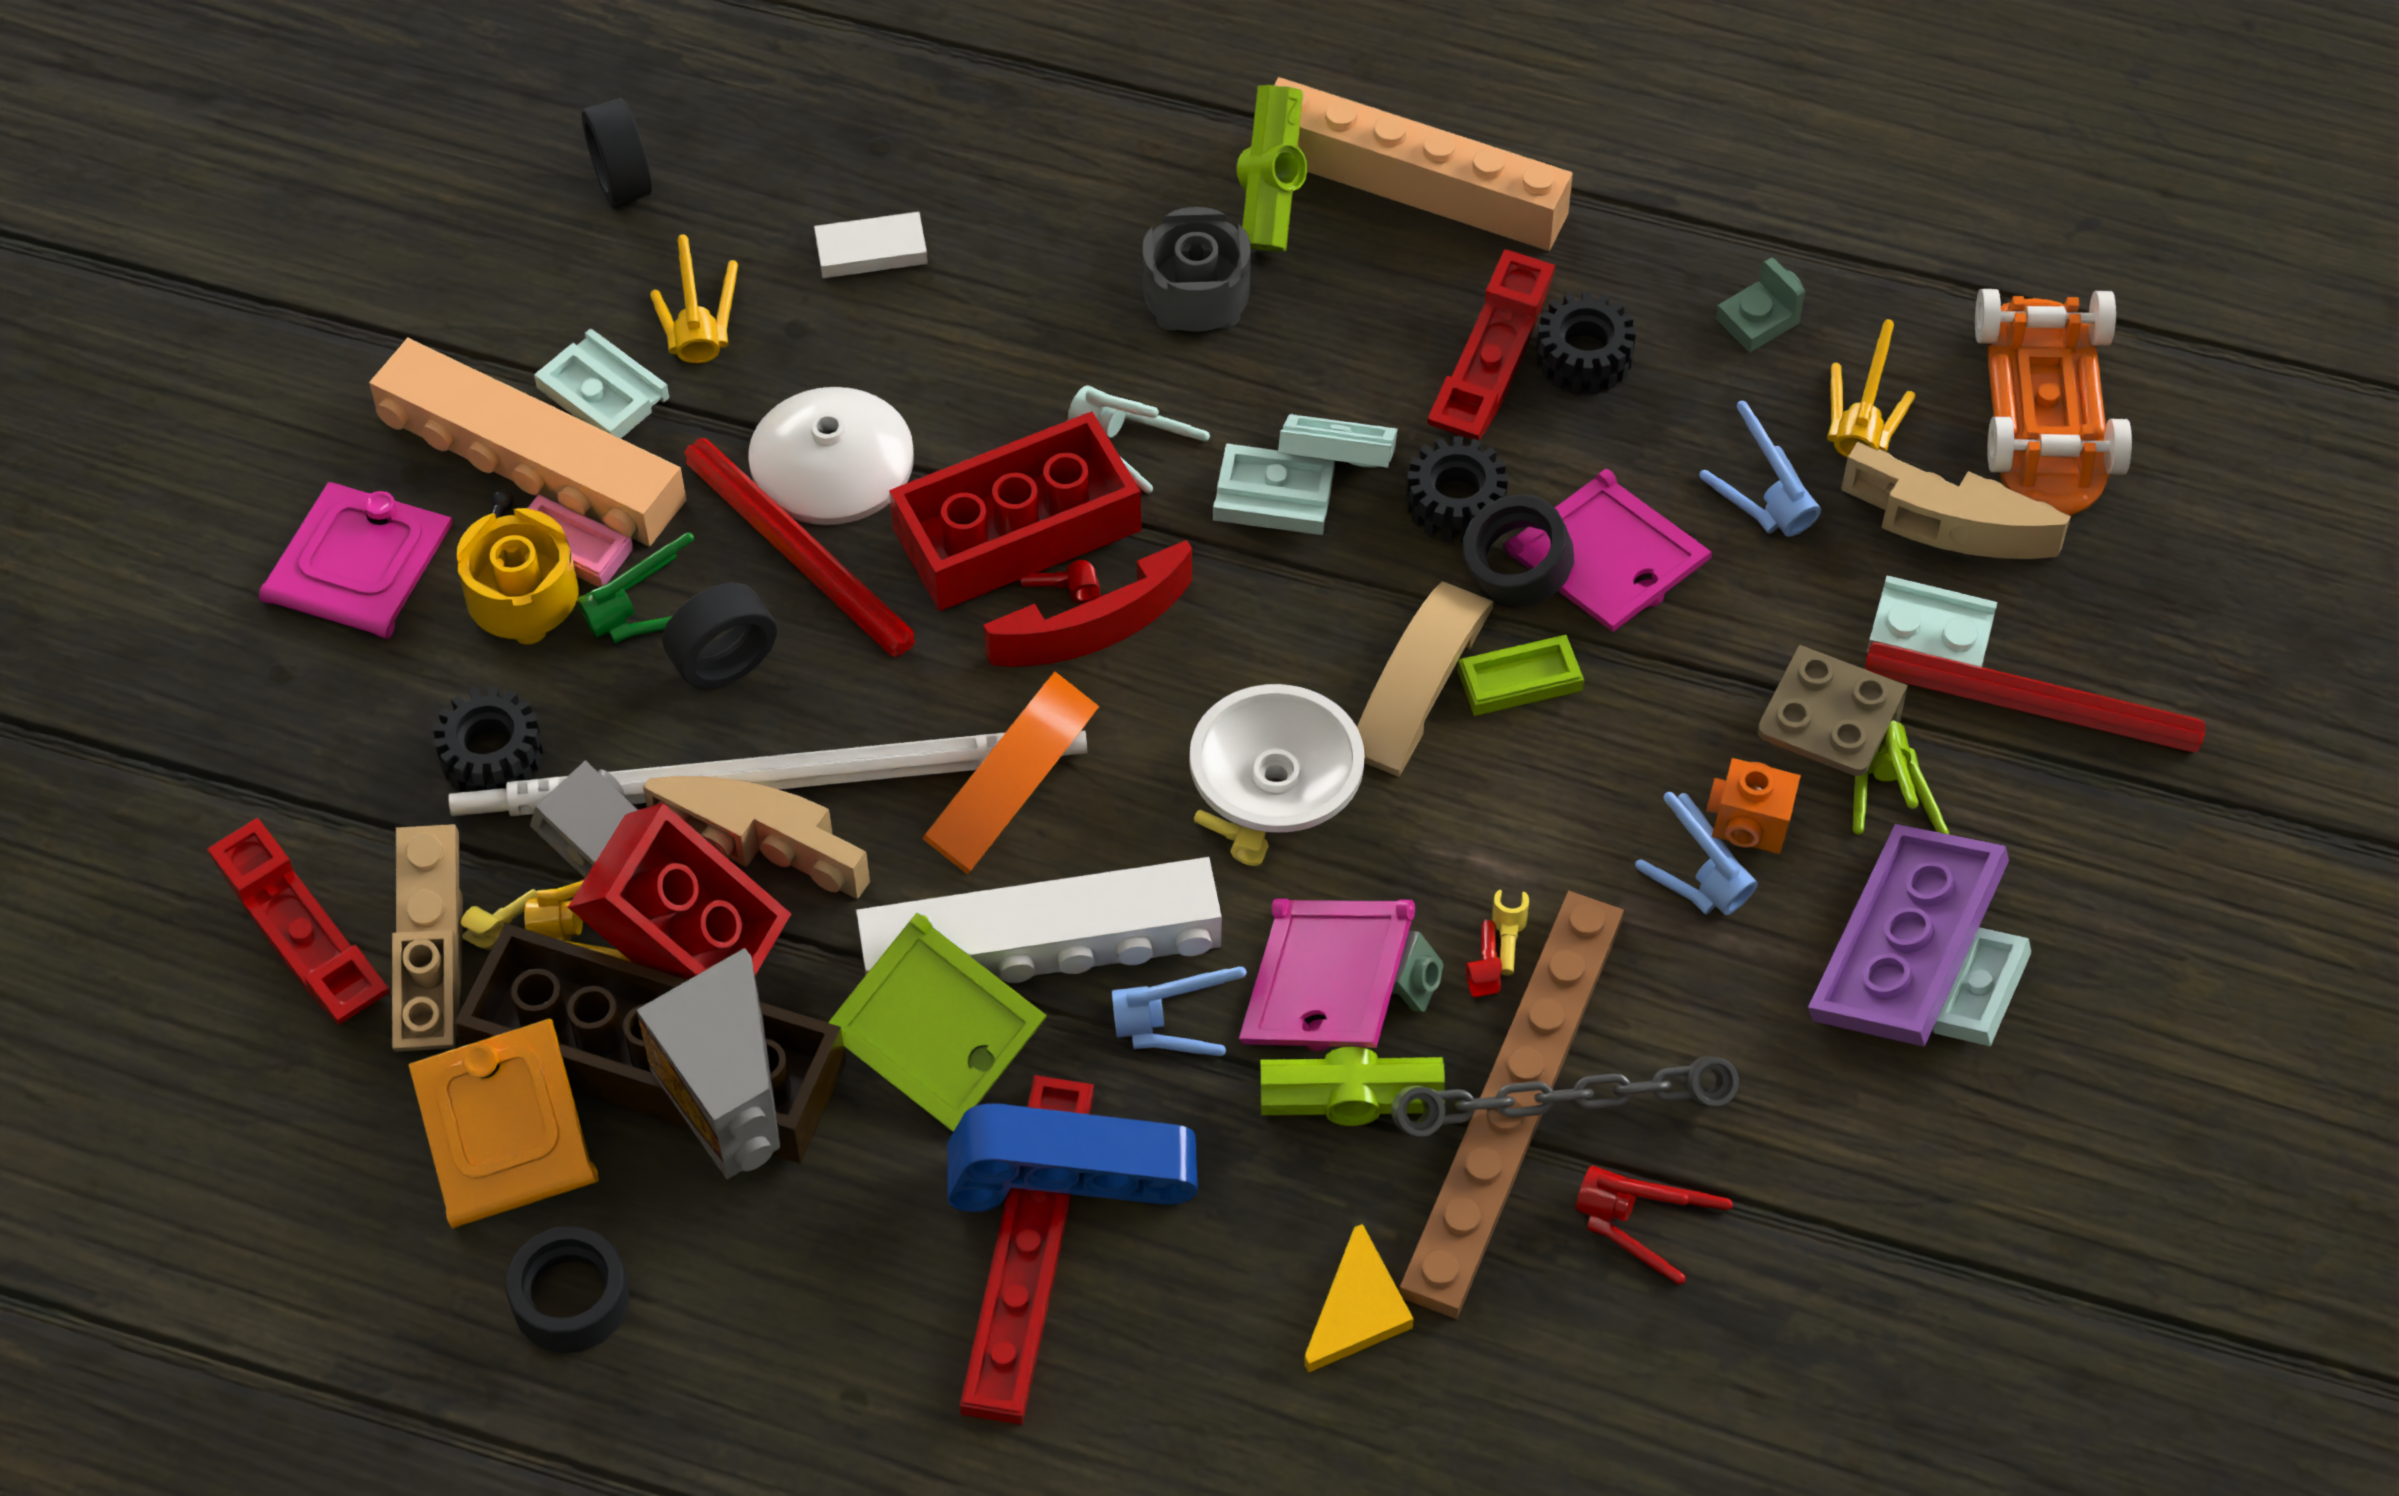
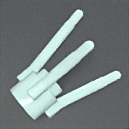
(1111, 414)

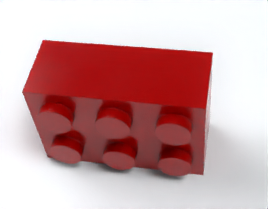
(675, 898)

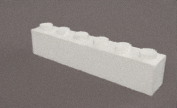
(1067, 921)

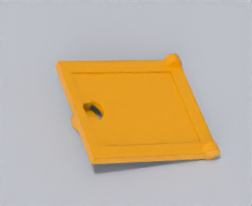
(502, 1135)

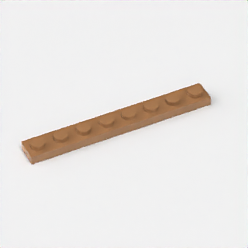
(1497, 1144)

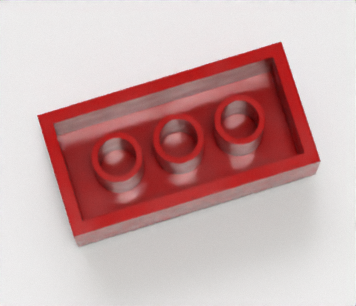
(1015, 510)

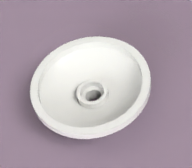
(833, 474)
(1281, 736)

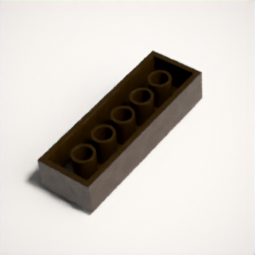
(601, 1039)

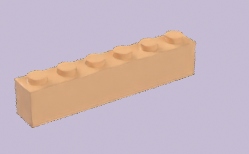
(1432, 168)
(528, 442)

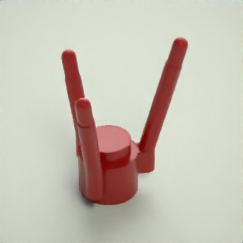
(1612, 1197)

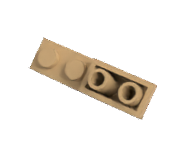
(1969, 518)
(754, 817)
(426, 939)

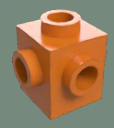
(1753, 805)

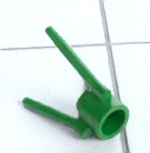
(609, 605)

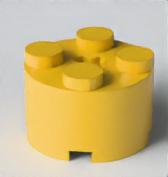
(517, 574)

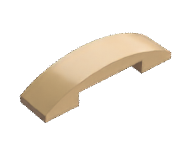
(1417, 674)

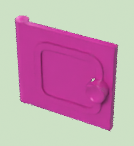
(1614, 544)
(353, 568)
(1330, 963)

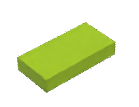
(1520, 675)

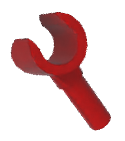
(1079, 578)
(1484, 975)

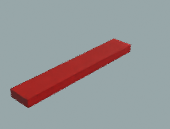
(1020, 1281)

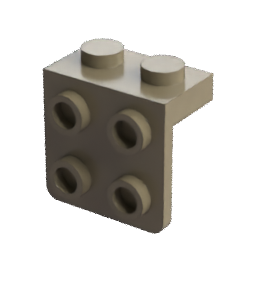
(1831, 711)

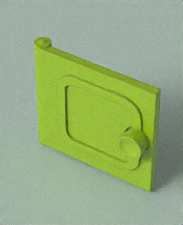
(926, 1014)

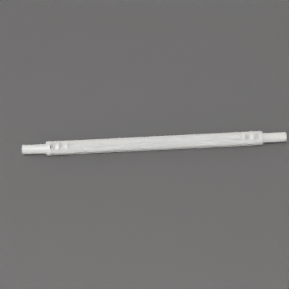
(773, 771)

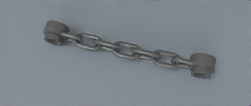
(1434, 1108)

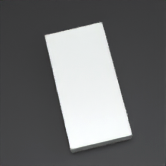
(871, 245)

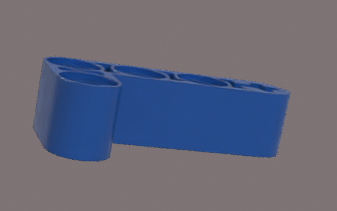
(1067, 1154)

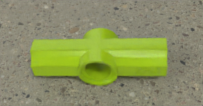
(1272, 167)
(1345, 1086)

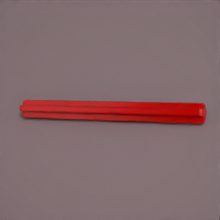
(800, 548)
(2036, 697)

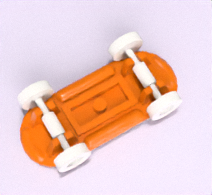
(2048, 398)

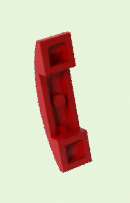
(1494, 347)
(1030, 640)
(296, 923)

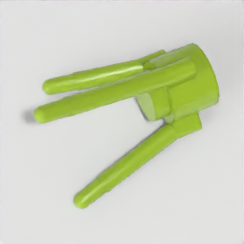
(1896, 762)

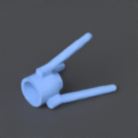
(1787, 500)
(1722, 878)
(1141, 1010)

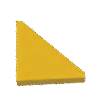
(1359, 1308)

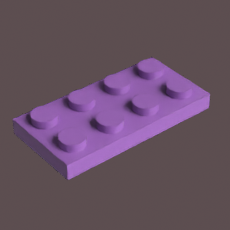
(1909, 934)

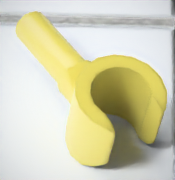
(1248, 844)
(1509, 923)
(485, 927)

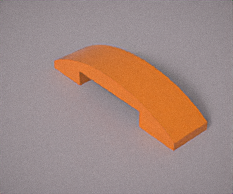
(1010, 773)

